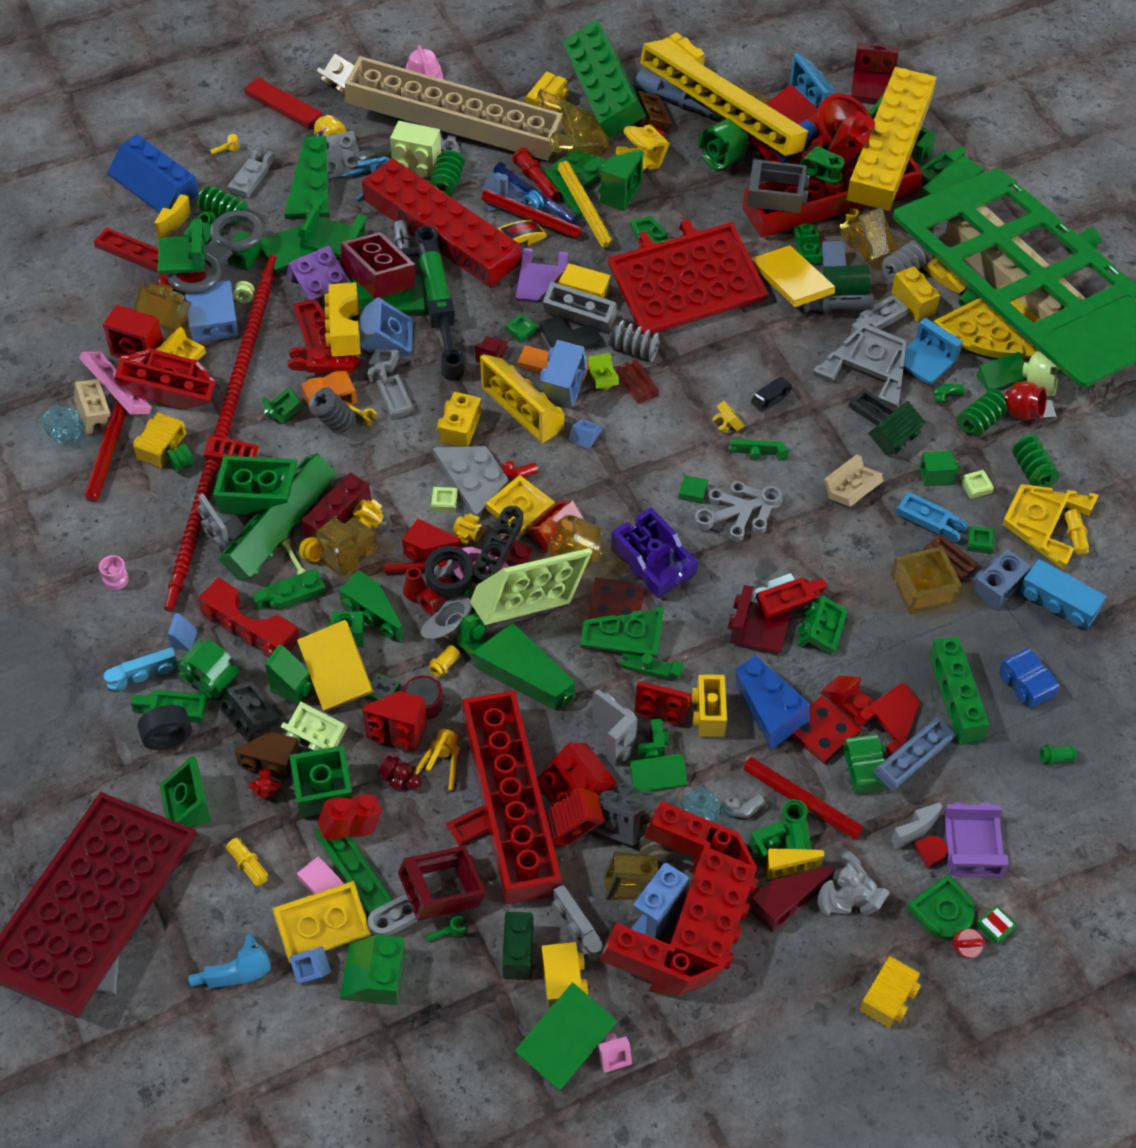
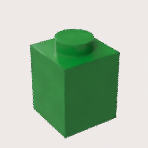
(245, 258)
(938, 468)

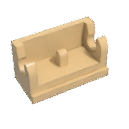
(91, 404)

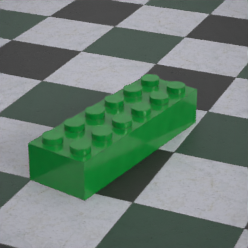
(603, 78)

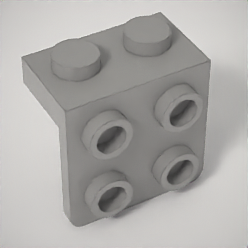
(619, 722)

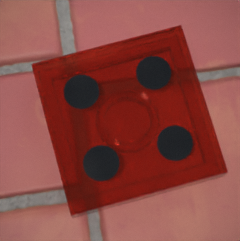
(615, 598)

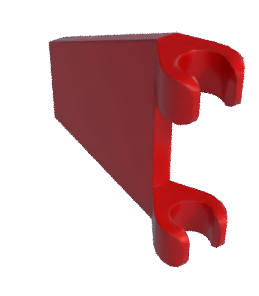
(895, 714)

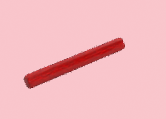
(531, 214)
(105, 453)
(813, 803)

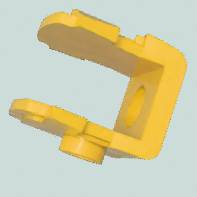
(646, 139)

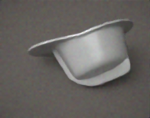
(447, 619)

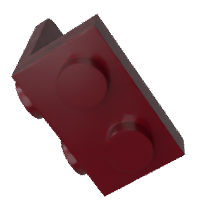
(752, 628)

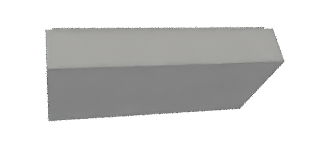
(395, 397)

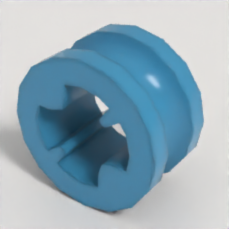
(533, 200)

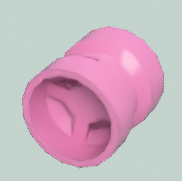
(113, 572)

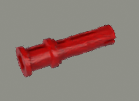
(531, 169)

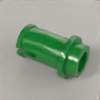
(1057, 754)

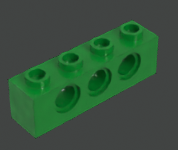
(958, 690)

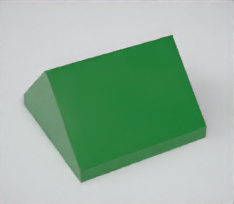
(185, 795)

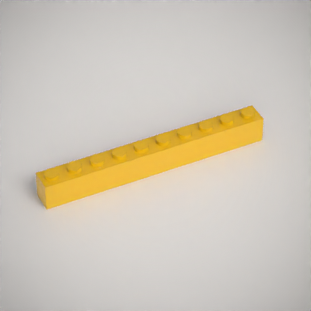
(724, 97)

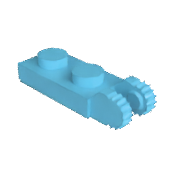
(140, 669)

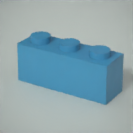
(1062, 594)

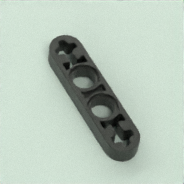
(502, 547)

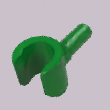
(450, 930)

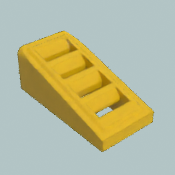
(792, 861)

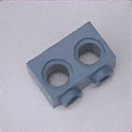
(1005, 576)

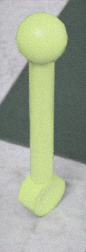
(286, 544)

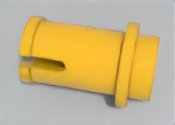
(441, 664)

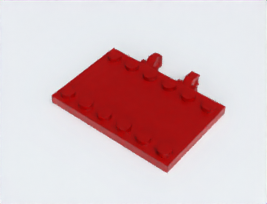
(687, 277)

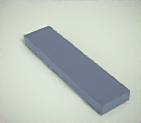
(914, 753)

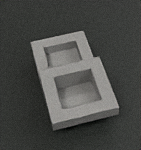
(921, 823)

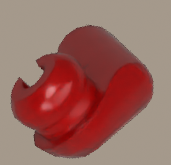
(524, 471)

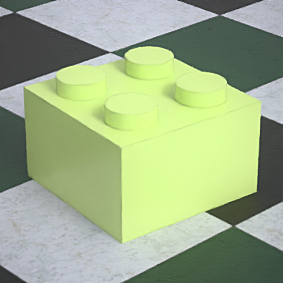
(416, 147)

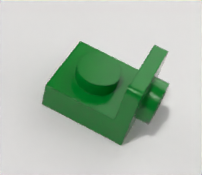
(471, 633)
(765, 838)

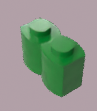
(862, 757)

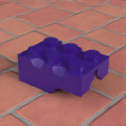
(654, 552)

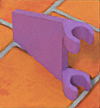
(536, 278)

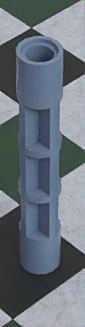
(656, 85)

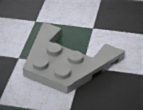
(872, 353)

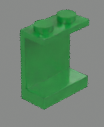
(322, 232)

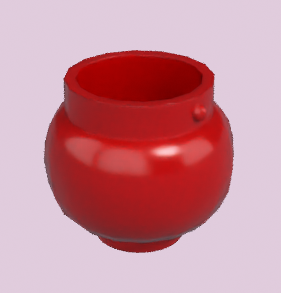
(1026, 401)

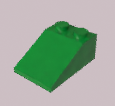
(253, 483)

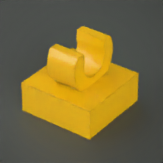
(729, 417)

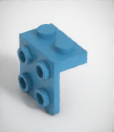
(931, 352)

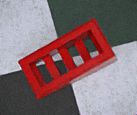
(242, 448)

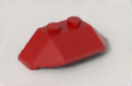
(165, 378)

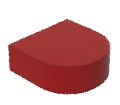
(931, 850)

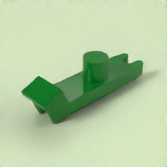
(756, 447)
(649, 666)

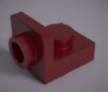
(490, 347)

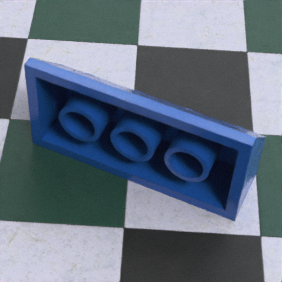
(151, 174)

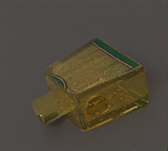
(628, 875)

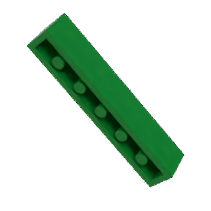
(273, 524)

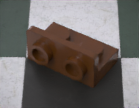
(655, 111)

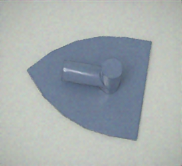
(501, 185)

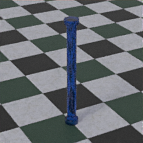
(564, 214)

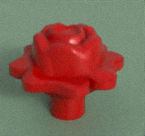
(264, 785)

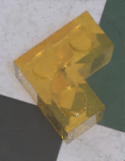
(870, 233)
(164, 304)
(345, 544)

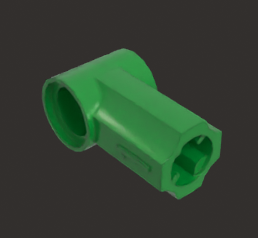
(796, 831)

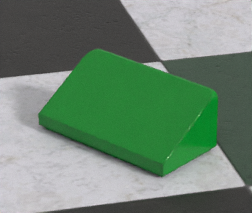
(1002, 372)
(658, 773)

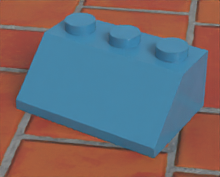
(809, 80)

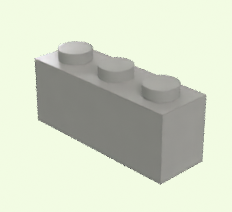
(580, 307)

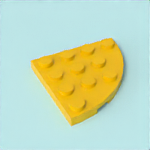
(986, 331)

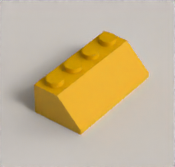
(520, 398)

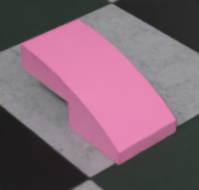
(318, 876)

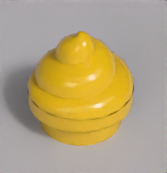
(309, 550)

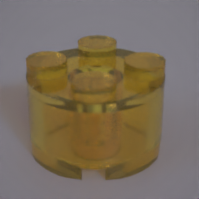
(575, 535)

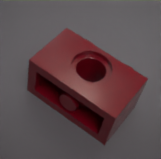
(876, 57)

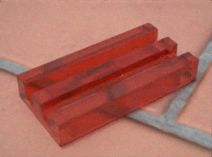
(621, 372)

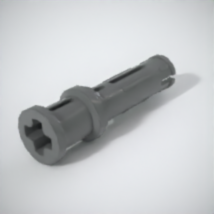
(840, 302)

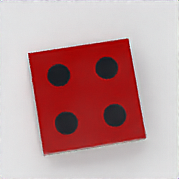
(825, 731)

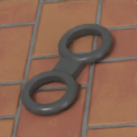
(219, 250)

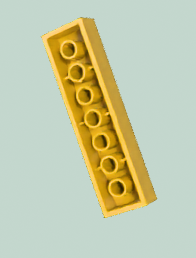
(892, 139)

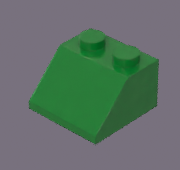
(621, 179)
(374, 970)

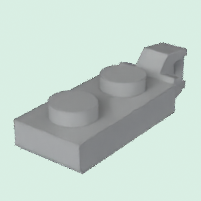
(882, 315)

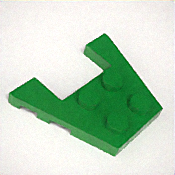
(586, 169)

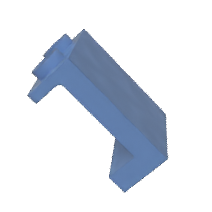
(212, 313)
(661, 902)

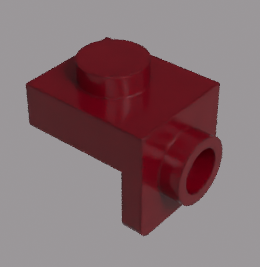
(518, 554)

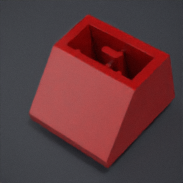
(396, 720)
(574, 769)

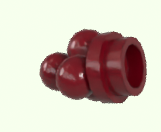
(398, 774)

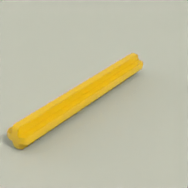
(585, 204)

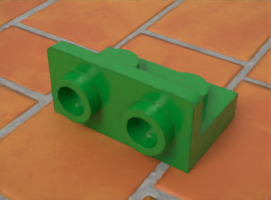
(822, 624)

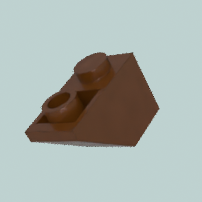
(270, 753)

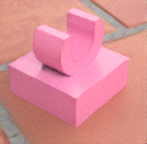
(614, 1052)

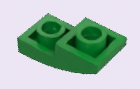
(807, 243)

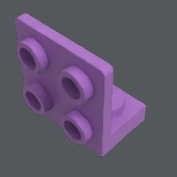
(316, 272)

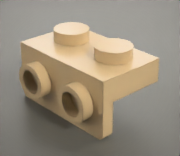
(851, 481)

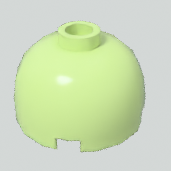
(1041, 372)

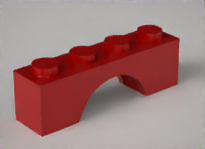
(222, 604)

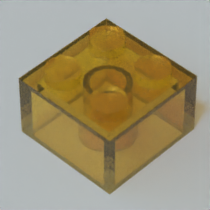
(926, 580)

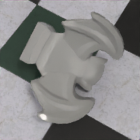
(855, 890)

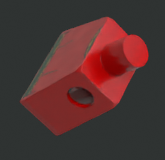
(856, 129)

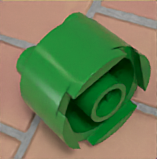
(723, 144)
(207, 668)

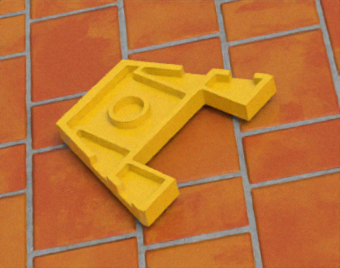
(1036, 513)

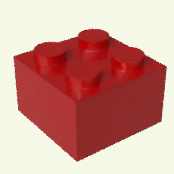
(131, 331)

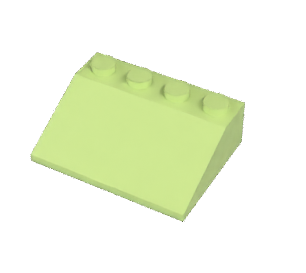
(530, 587)

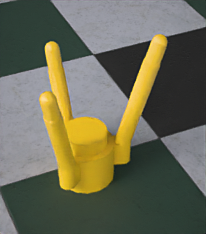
(443, 747)

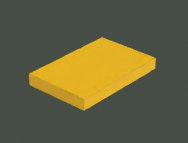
(335, 666)
(322, 919)

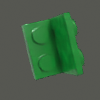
(183, 253)

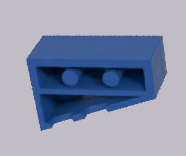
(771, 701)

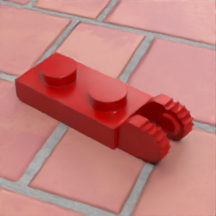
(319, 361)

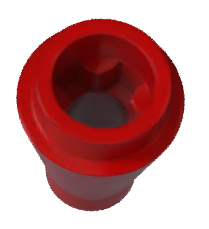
(413, 584)

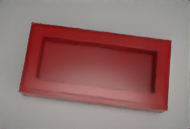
(469, 826)

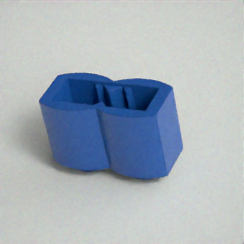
(1029, 678)

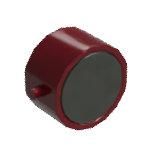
(429, 689)

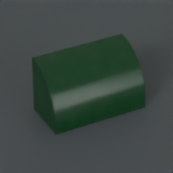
(849, 279)

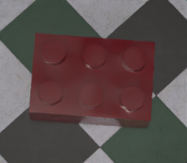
(377, 265)

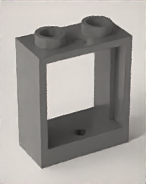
(778, 173)

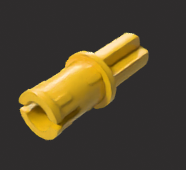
(1077, 531)
(247, 861)

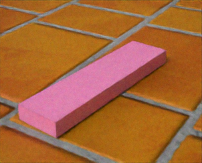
(105, 372)

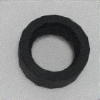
(449, 553)
(164, 727)

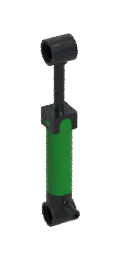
(440, 305)

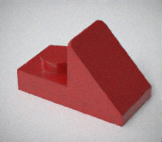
(846, 695)

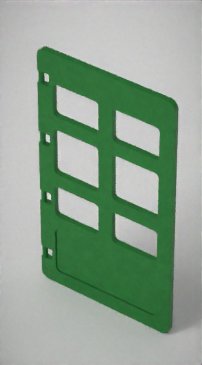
(1086, 337)

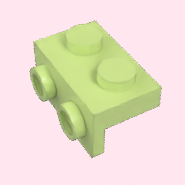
(315, 728)

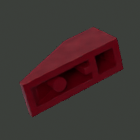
(787, 895)

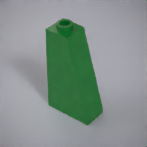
(525, 667)

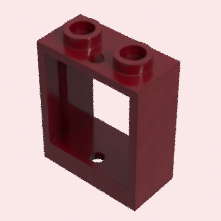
(418, 892)

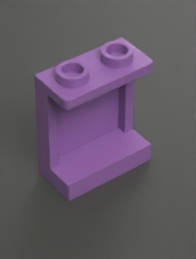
(974, 840)

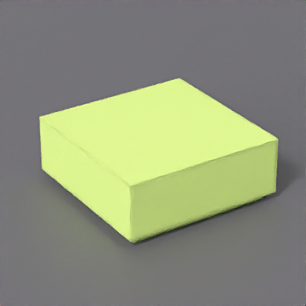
(977, 484)
(444, 499)

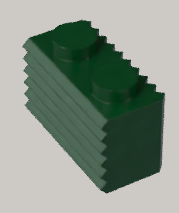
(896, 428)
(518, 945)

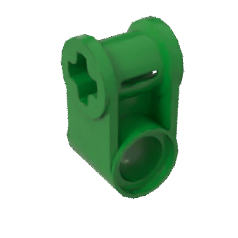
(822, 164)

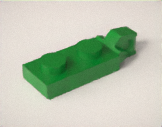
(941, 163)
(290, 590)
(193, 702)

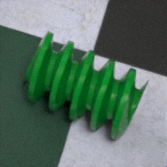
(447, 171)
(220, 202)
(983, 413)
(1035, 462)

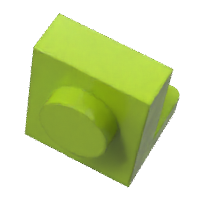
(602, 371)

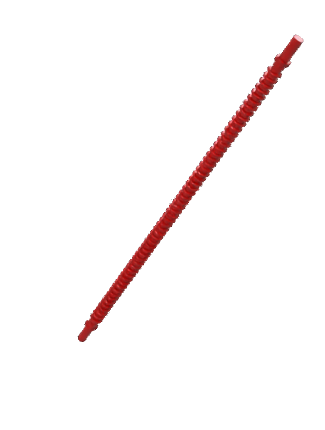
(222, 428)

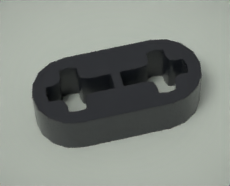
(771, 394)

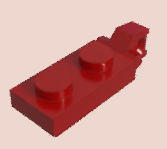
(789, 596)

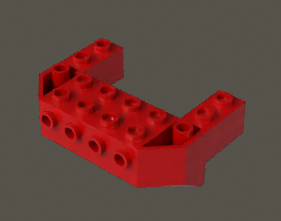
(709, 914)

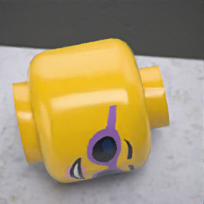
(328, 126)

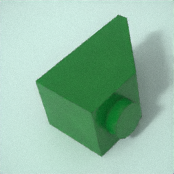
(287, 676)

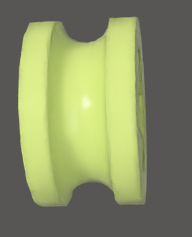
(243, 292)

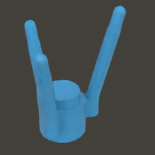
(373, 164)

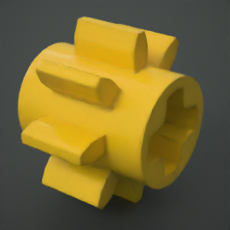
(368, 513)
(468, 528)

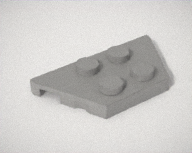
(473, 473)

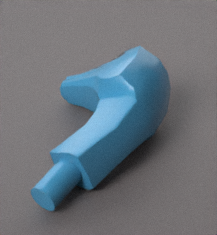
(250, 965)

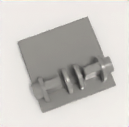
(340, 154)

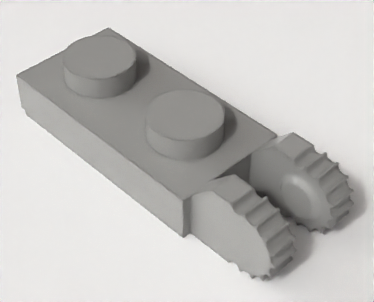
(251, 173)
(577, 923)

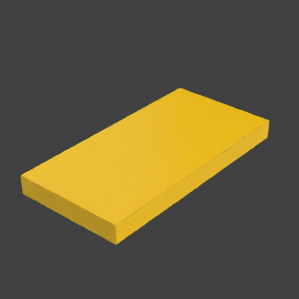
(793, 276)

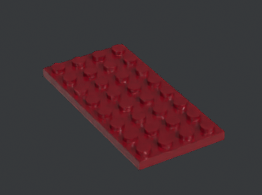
(89, 903)

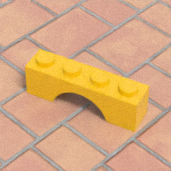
(341, 332)

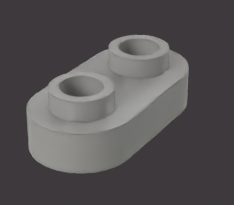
(393, 915)

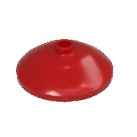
(835, 110)

